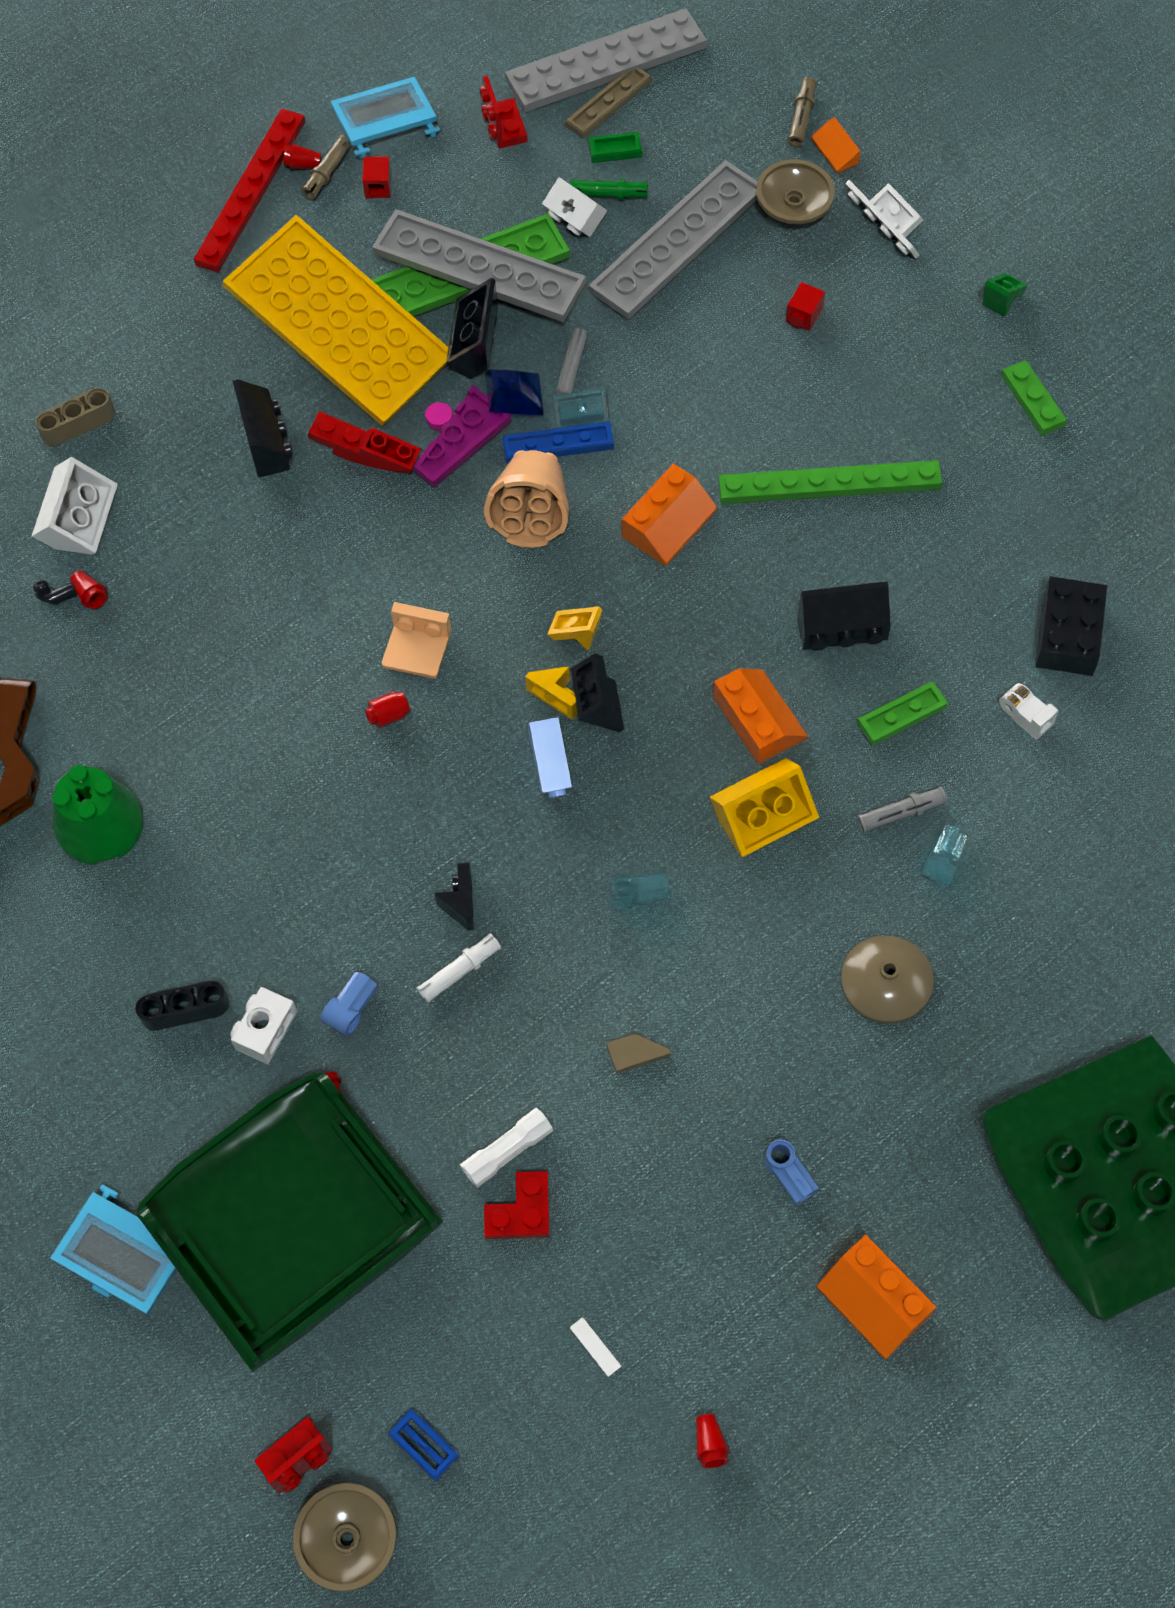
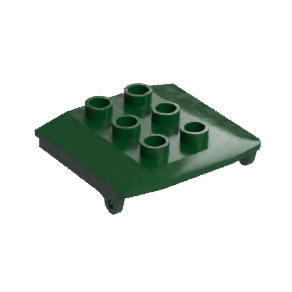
(1098, 1174)
(286, 1217)

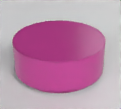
(437, 415)

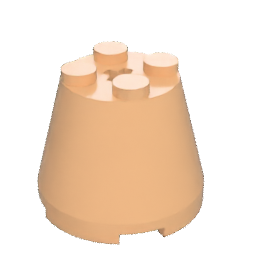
(528, 500)

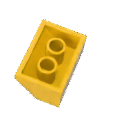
(765, 806)

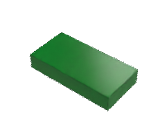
(615, 147)

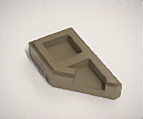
(635, 1052)

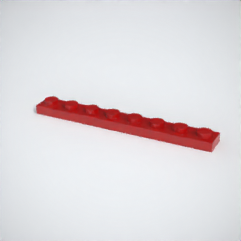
(249, 191)

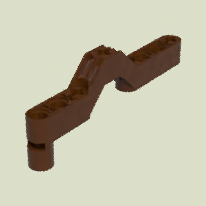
(19, 778)

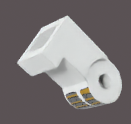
(1028, 710)

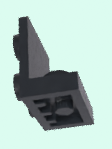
(596, 694)

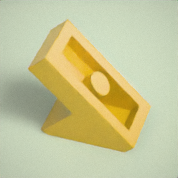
(576, 624)
(549, 687)

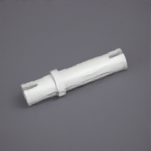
(459, 967)

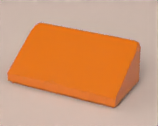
(836, 146)

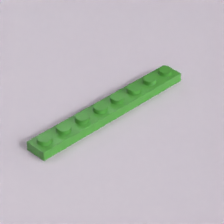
(830, 482)

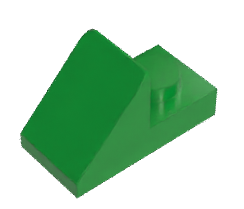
(1001, 291)

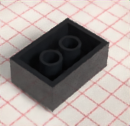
(1071, 626)

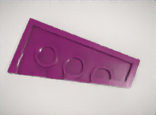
(460, 437)

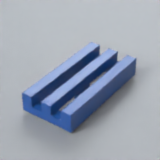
(444, 1465)

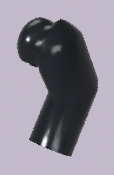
(52, 595)

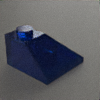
(514, 392)

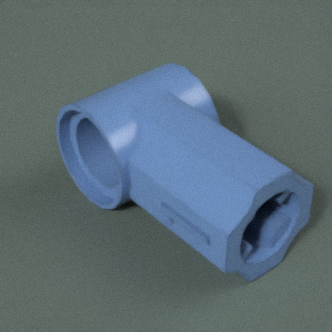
(345, 1010)
(790, 1174)

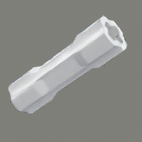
(488, 1161)

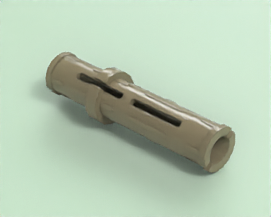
(806, 91)
(321, 174)

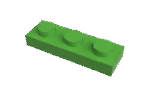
(1033, 398)
(902, 713)

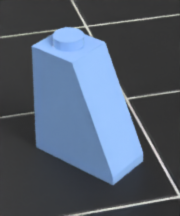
(549, 756)

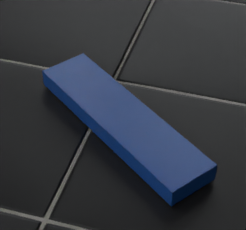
(561, 440)

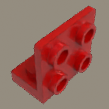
(503, 117)
(294, 1456)

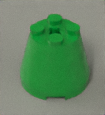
(95, 816)

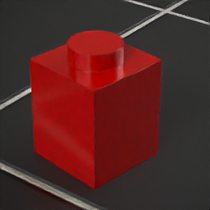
(376, 177)
(805, 306)

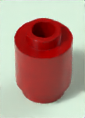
(387, 709)

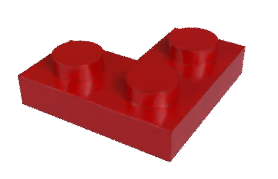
(527, 1217)

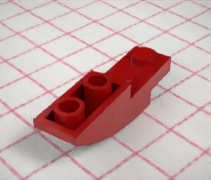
(364, 447)

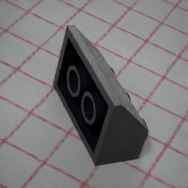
(473, 330)
(262, 428)
(844, 616)

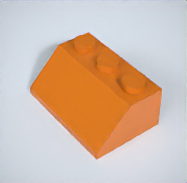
(668, 515)
(757, 713)
(876, 1297)

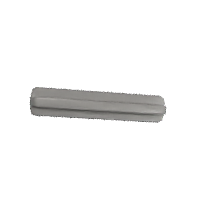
(571, 361)

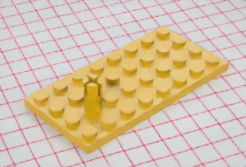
(338, 320)

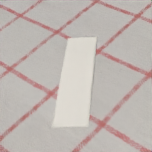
(595, 1346)

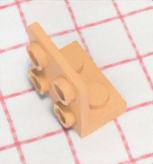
(417, 640)

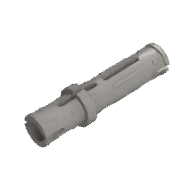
(913, 805)

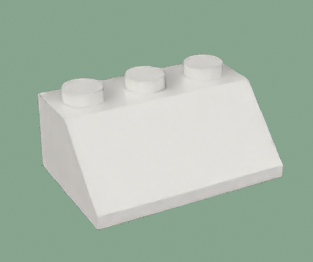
(74, 508)

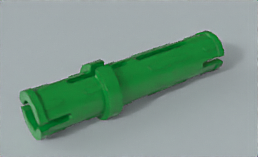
(612, 188)

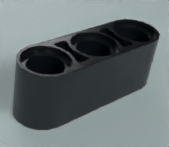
(168, 1001)

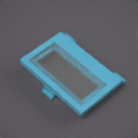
(384, 113)
(115, 1253)

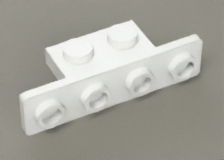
(892, 211)

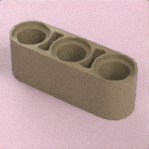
(75, 417)

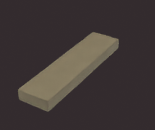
(607, 102)

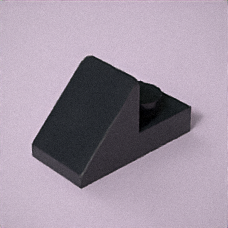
(459, 902)

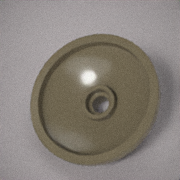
(795, 191)
(881, 995)
(323, 1524)

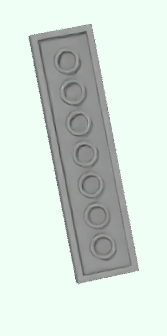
(605, 59)
(675, 240)
(472, 261)

